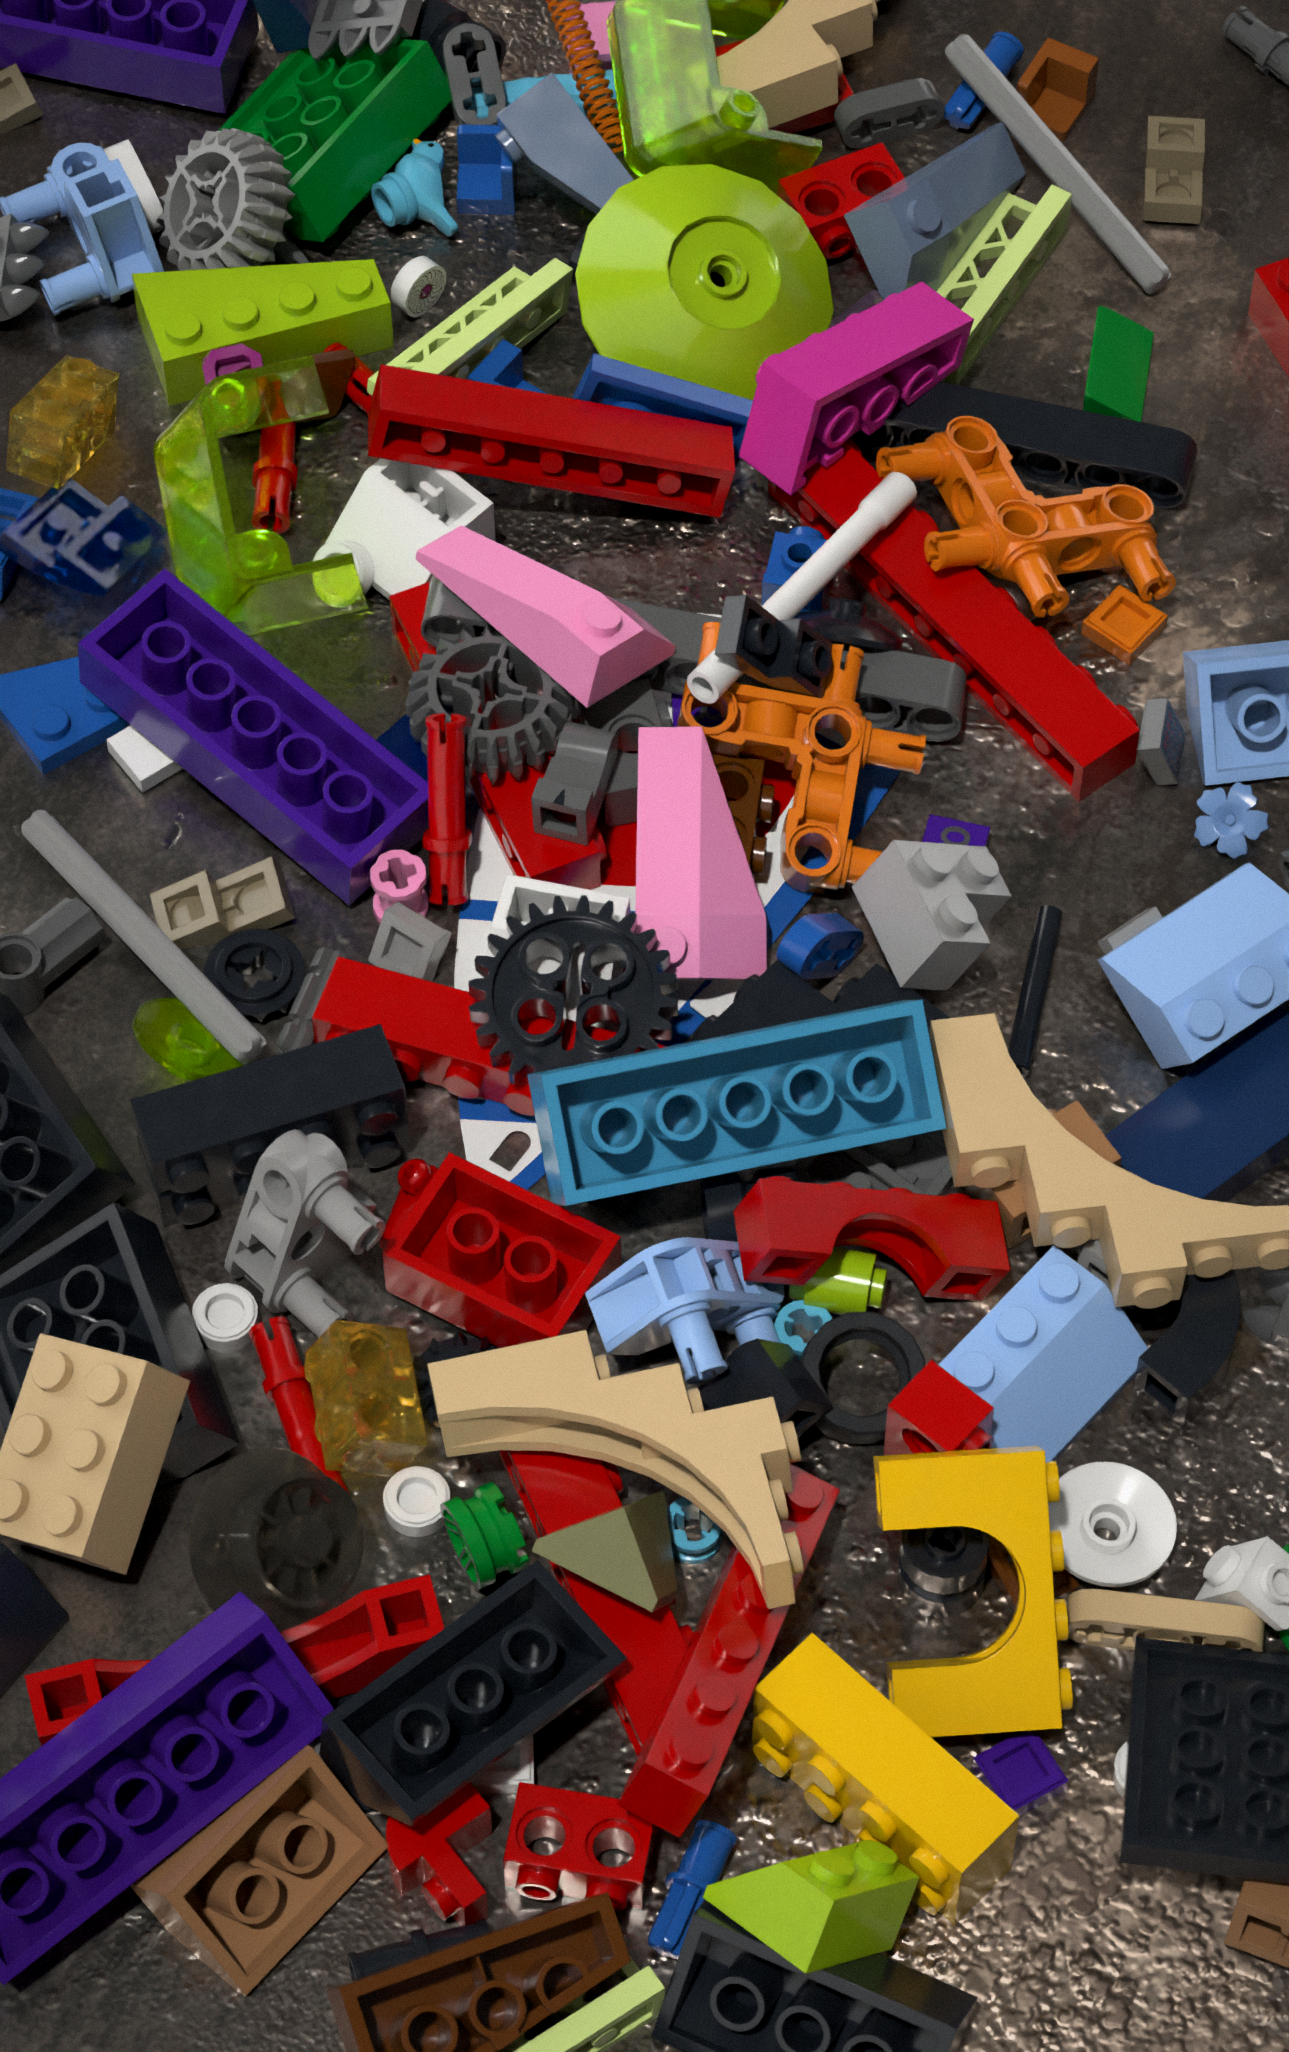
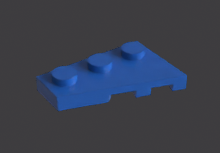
(642, 389)
(55, 713)

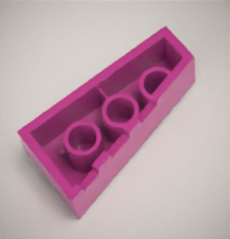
(849, 381)

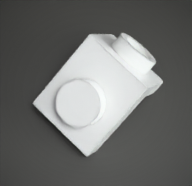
(1251, 1577)

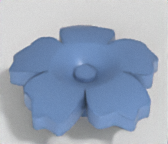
(1230, 819)

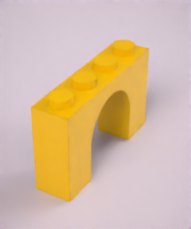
(1017, 1676)

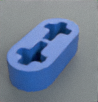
(819, 945)

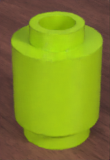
(844, 1283)

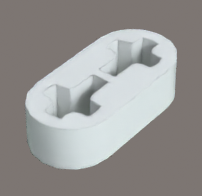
(132, 166)

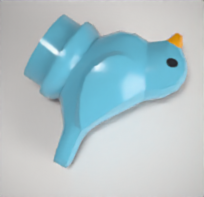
(415, 190)

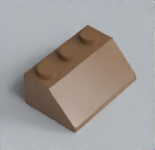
(263, 1870)

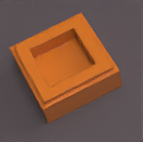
(1124, 624)

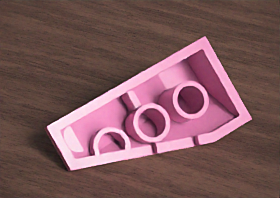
(557, 622)
(692, 863)

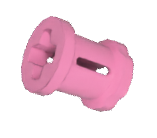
(401, 879)

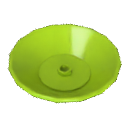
(651, 289)

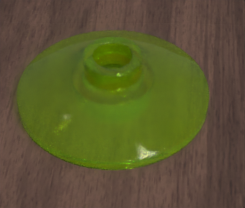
(179, 1040)

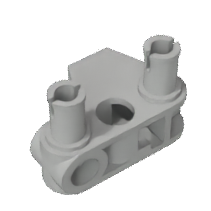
(300, 1226)

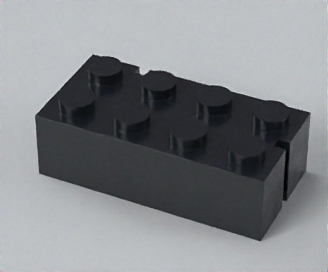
(211, 1131)

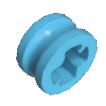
(796, 1313)
(692, 1551)

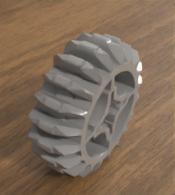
(225, 202)

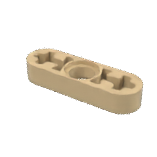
(1118, 1617)

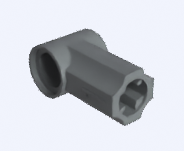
(46, 951)

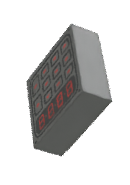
(1161, 741)

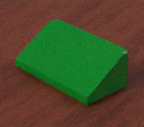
(1118, 366)

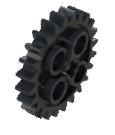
(515, 992)

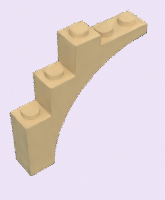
(797, 56)
(1073, 1193)
(565, 1401)

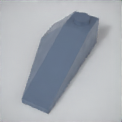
(560, 144)
(936, 213)

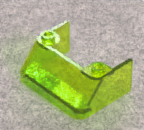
(673, 94)
(251, 572)

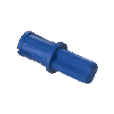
(965, 104)
(698, 1868)

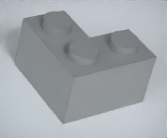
(931, 908)

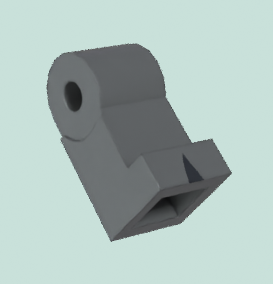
(575, 782)

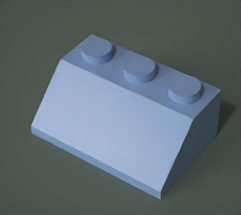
(1239, 711)
(1206, 967)
(1048, 1356)

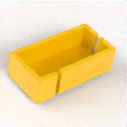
(882, 1777)

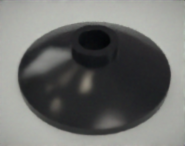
(847, 624)

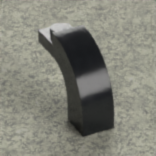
(1194, 1355)

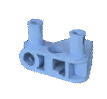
(103, 217)
(680, 1296)

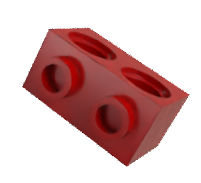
(835, 188)
(937, 1416)
(585, 1828)

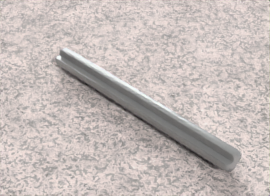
(1058, 164)
(144, 937)

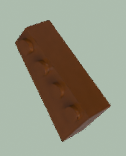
(485, 1987)

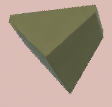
(620, 1551)

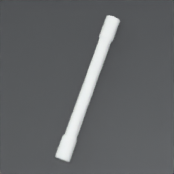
(873, 515)

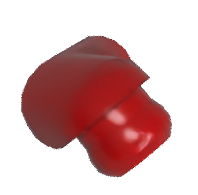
(412, 1179)

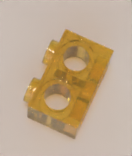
(62, 421)
(365, 1398)

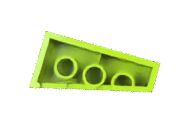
(269, 308)

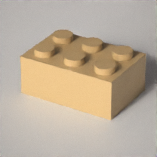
(86, 1451)

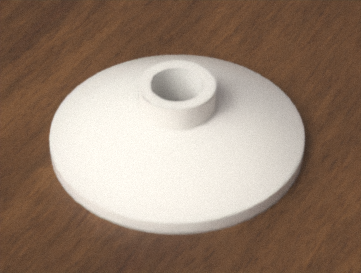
(1123, 1502)

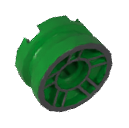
(484, 1535)

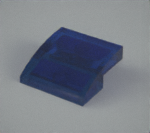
(80, 539)

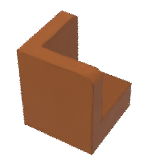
(1059, 85)

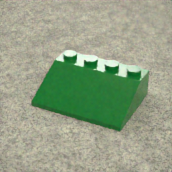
(342, 124)

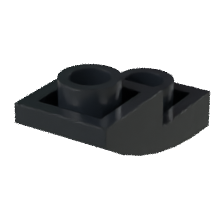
(773, 650)

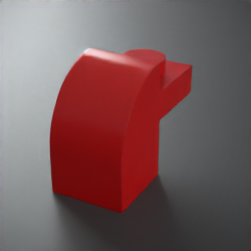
(432, 1852)

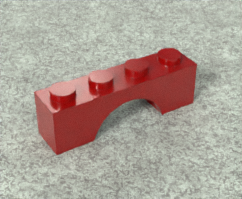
(943, 1242)

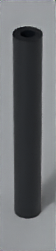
(1034, 987)

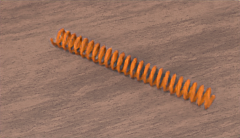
(586, 72)

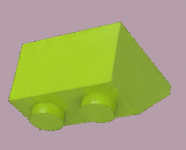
(822, 1904)

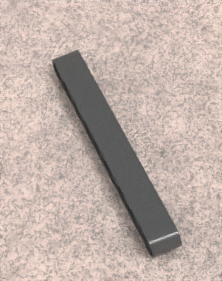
(893, 690)

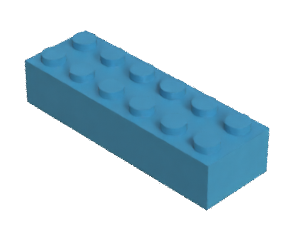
(736, 1102)

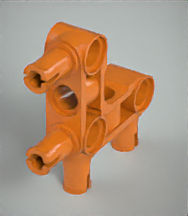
(1022, 533)
(783, 730)

